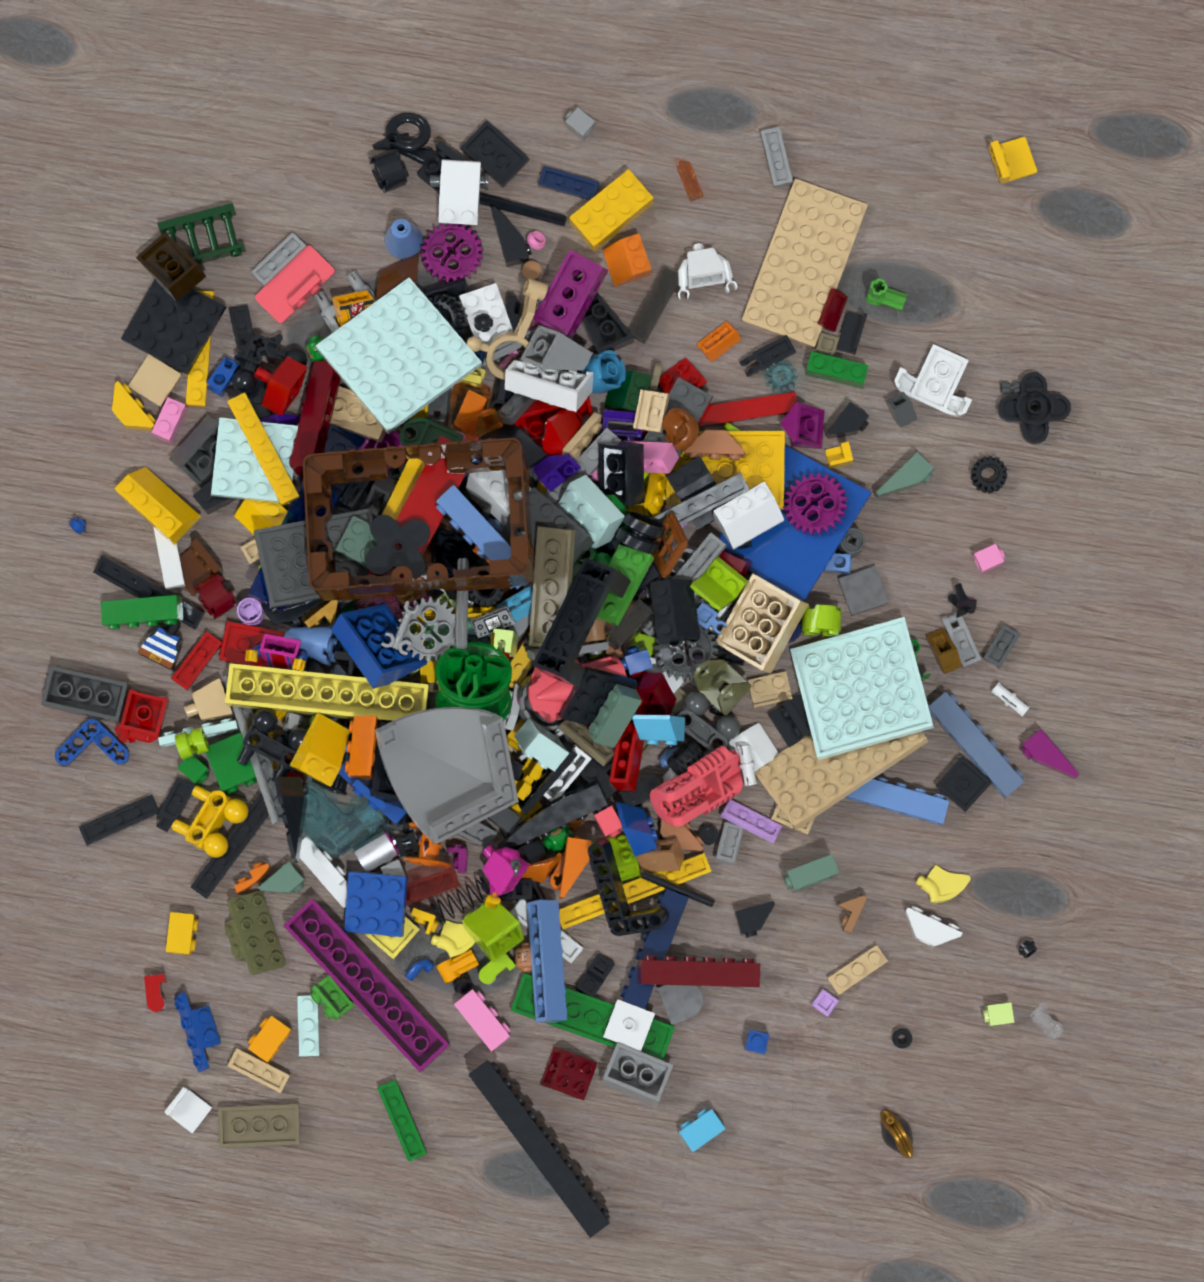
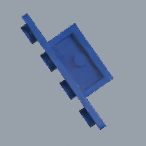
(362, 788)
(199, 1030)

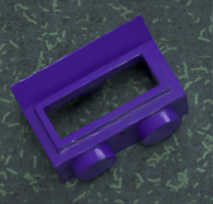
(620, 417)

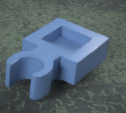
(707, 618)

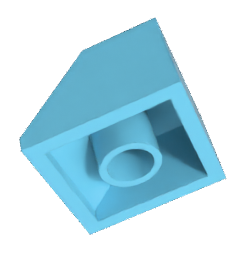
(660, 728)

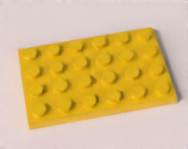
(762, 463)

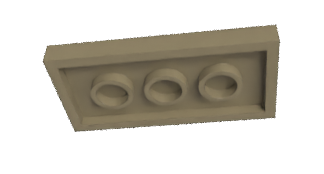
(259, 1125)

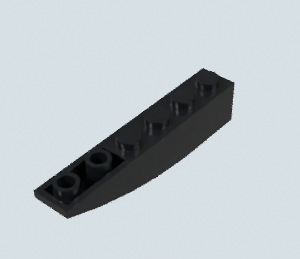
(558, 814)

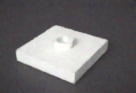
(629, 1025)

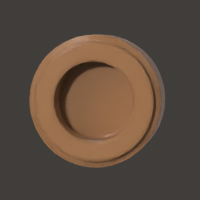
(531, 270)

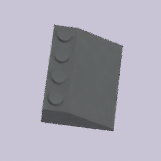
(546, 514)

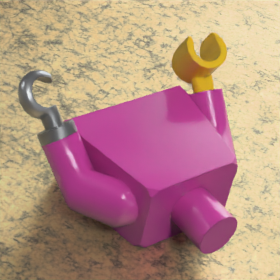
(503, 872)

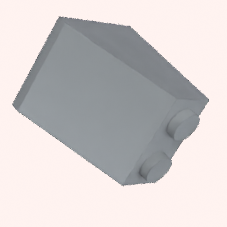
(555, 351)

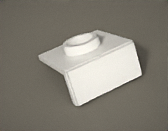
(188, 1109)

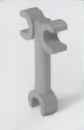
(396, 642)

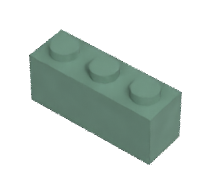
(614, 715)

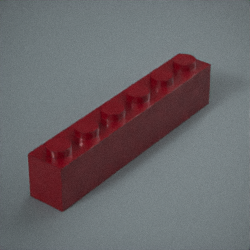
(316, 414)
(698, 972)

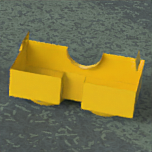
(531, 772)

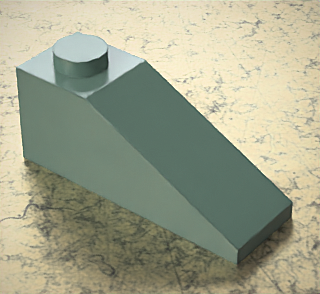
(909, 475)

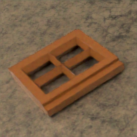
(665, 567)

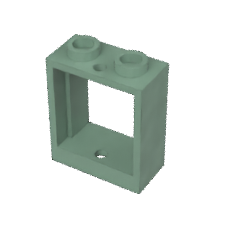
(811, 873)

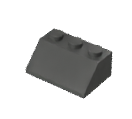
(197, 453)

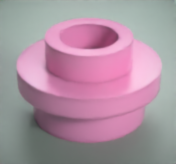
(536, 240)

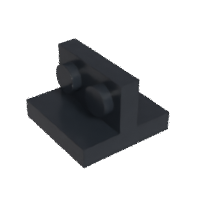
(791, 721)

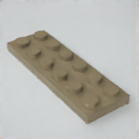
(551, 578)

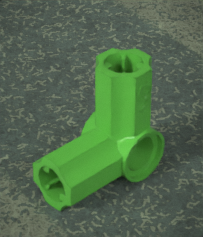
(880, 295)

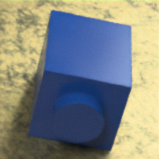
(757, 1042)

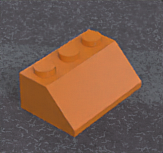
(362, 747)

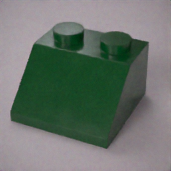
(627, 396)

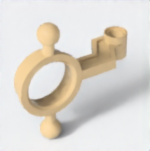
(533, 291)

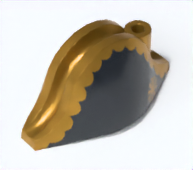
(896, 1133)

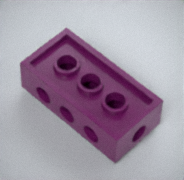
(578, 304)

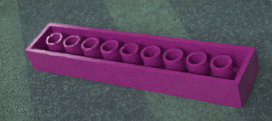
(366, 985)

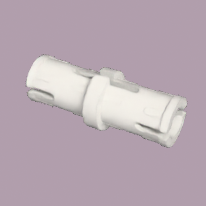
(1010, 699)
(747, 765)

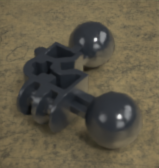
(244, 379)

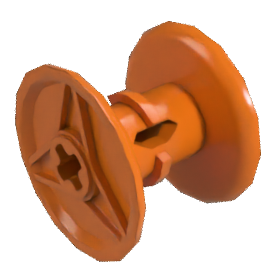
(430, 855)

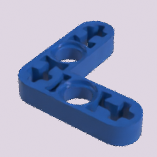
(96, 738)

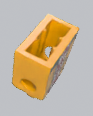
(351, 305)

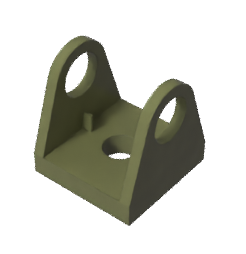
(711, 680)

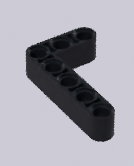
(618, 896)

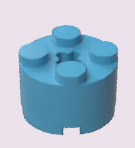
(607, 371)

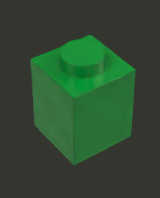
(194, 770)

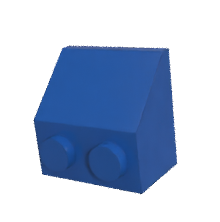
(637, 828)

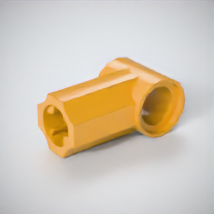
(453, 968)

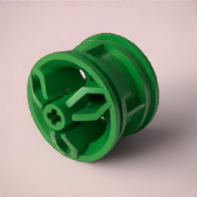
(476, 672)

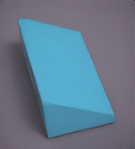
(519, 604)

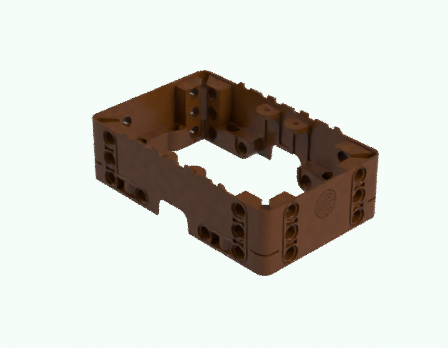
(337, 467)

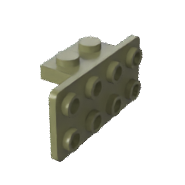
(253, 934)

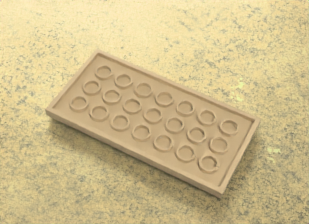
(804, 262)
(810, 786)

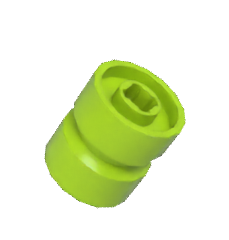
(191, 743)

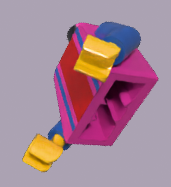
(279, 653)

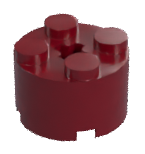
(214, 596)

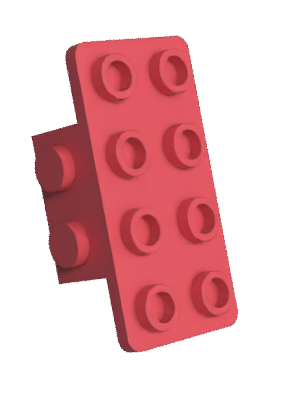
(295, 284)

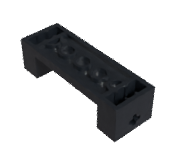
(576, 619)

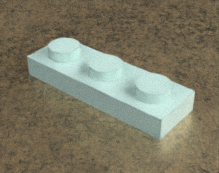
(308, 1027)

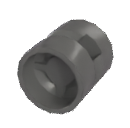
(852, 542)

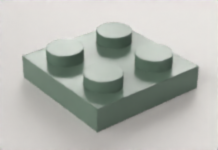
(356, 541)

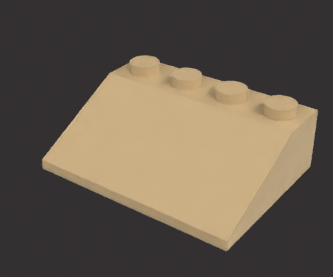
(761, 623)

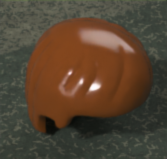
(681, 428)

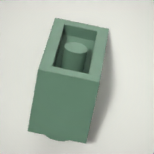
(284, 881)

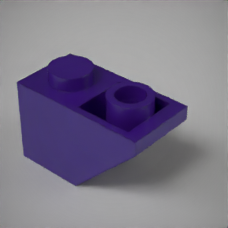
(556, 470)

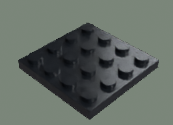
(173, 329)

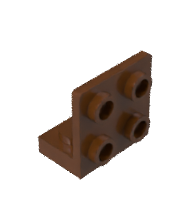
(197, 566)

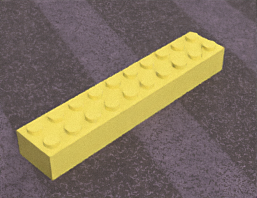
(321, 693)

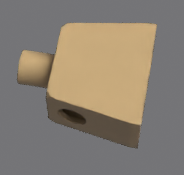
(210, 703)

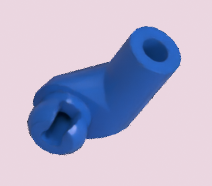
(417, 967)

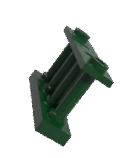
(206, 218)

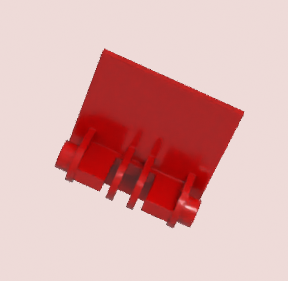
(683, 370)

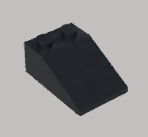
(690, 481)

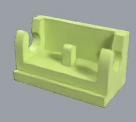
(506, 639)

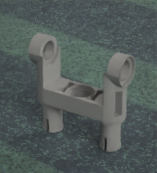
(327, 309)

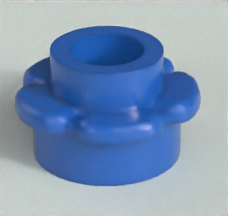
(78, 525)

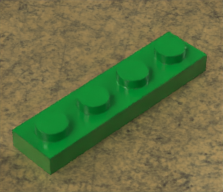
(402, 1120)

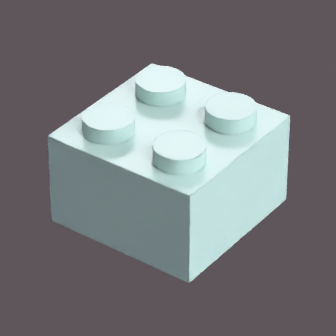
(541, 745)

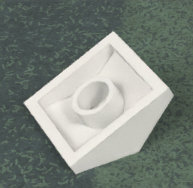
(760, 745)

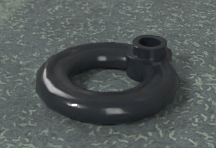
(407, 145)

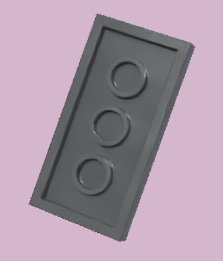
(687, 397)

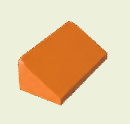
(719, 341)
(470, 407)

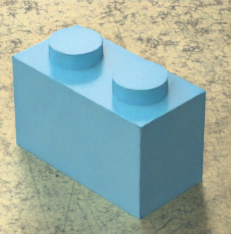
(701, 1130)

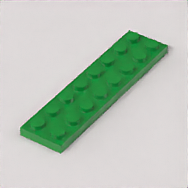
(590, 1018)

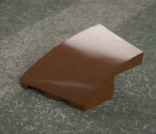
(396, 274)

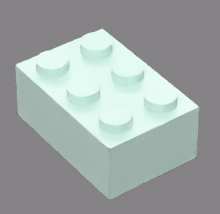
(591, 510)

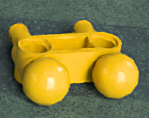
(210, 821)

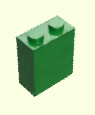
(228, 771)

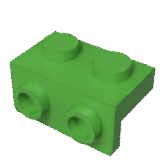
(331, 998)

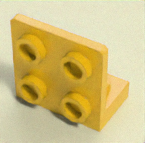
(1012, 160)

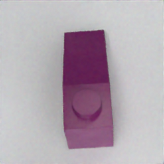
(1045, 753)

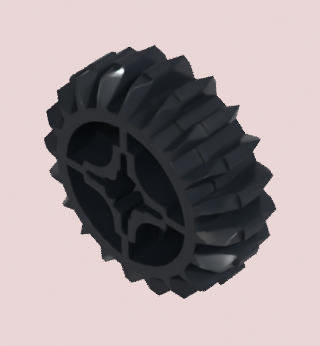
(451, 311)

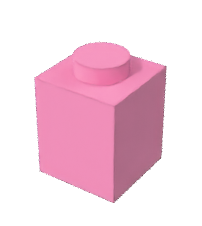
(989, 558)

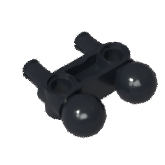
(271, 744)

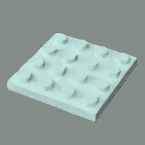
(236, 467)

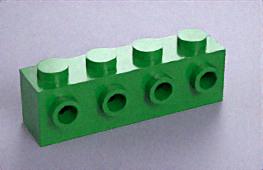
(142, 611)

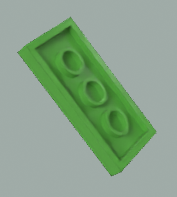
(634, 566)

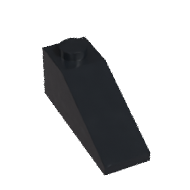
(512, 243)

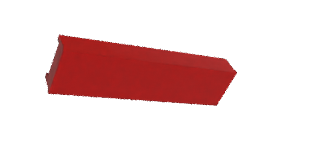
(422, 500)

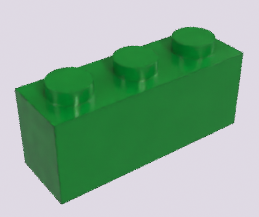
(837, 370)

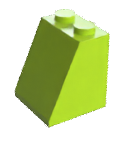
(493, 930)

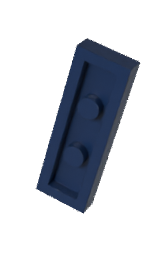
(568, 183)

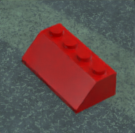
(534, 418)

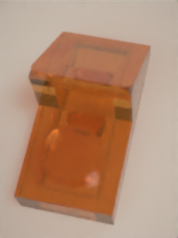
(480, 424)

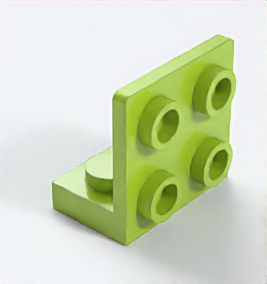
(719, 584)
(624, 857)

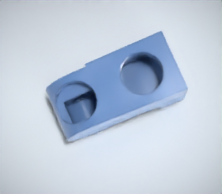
(839, 564)

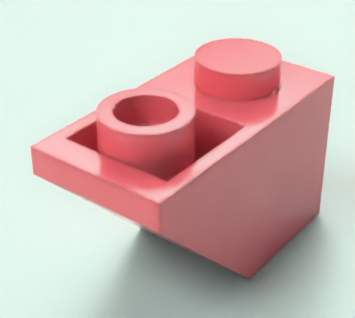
(608, 822)

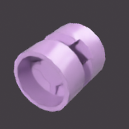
(250, 612)

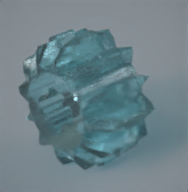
(773, 377)

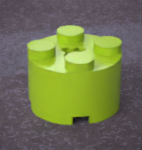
(822, 619)

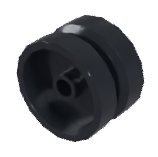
(640, 532)

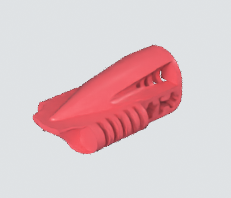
(549, 695)
(704, 785)

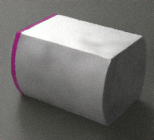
(376, 851)

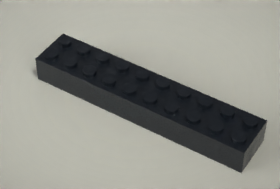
(539, 1149)

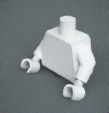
(703, 269)

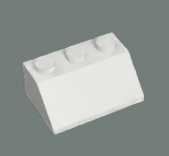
(748, 515)

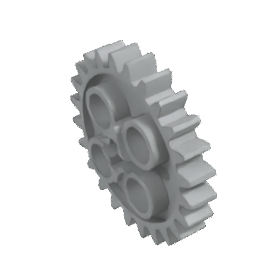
(443, 616)

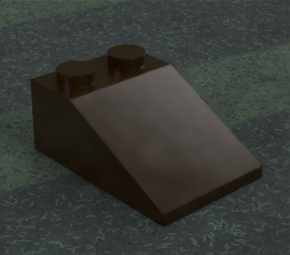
(171, 266)

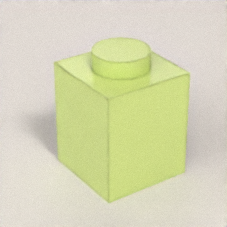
(998, 1014)

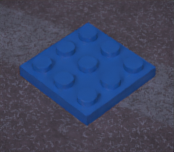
(376, 904)

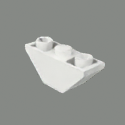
(930, 929)

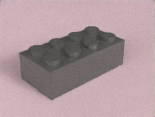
(85, 694)

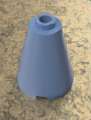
(403, 239)
(317, 642)

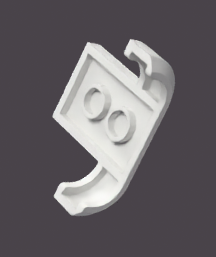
(936, 382)

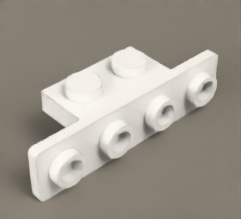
(321, 867)

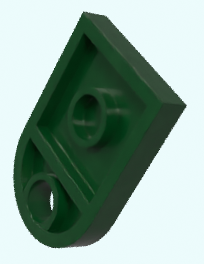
(427, 433)

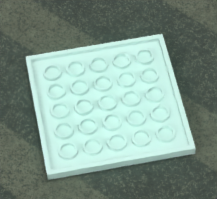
(398, 355)
(861, 688)

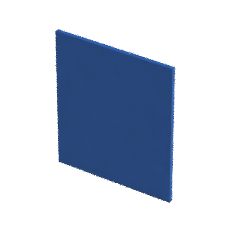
(788, 555)

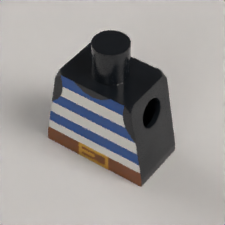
(163, 646)

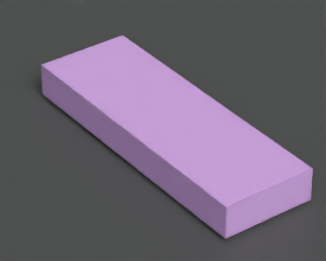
(751, 821)

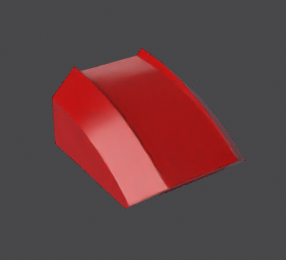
(143, 716)

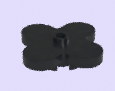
(1034, 393)
(387, 534)

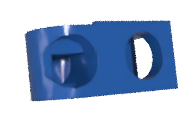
(222, 376)

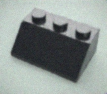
(622, 471)
(674, 611)

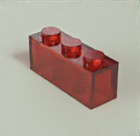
(431, 886)

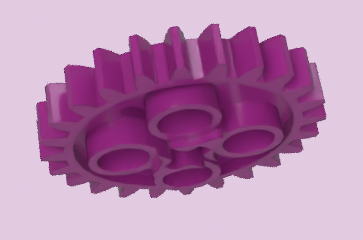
(437, 243)
(826, 517)

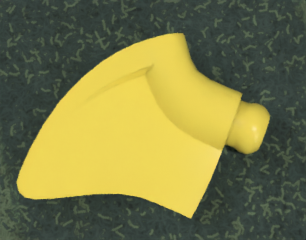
(942, 885)
(453, 939)

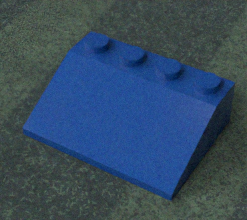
(362, 635)

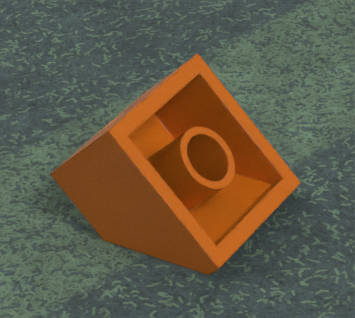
(627, 260)

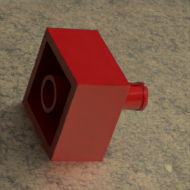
(283, 384)

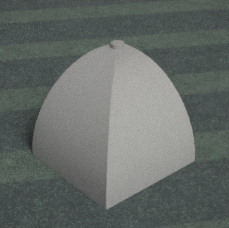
(448, 767)

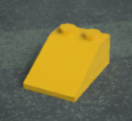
(322, 750)

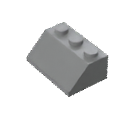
(637, 1074)

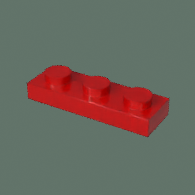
(196, 661)

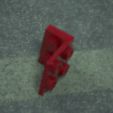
(568, 1073)

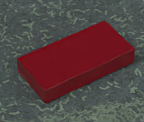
(832, 310)

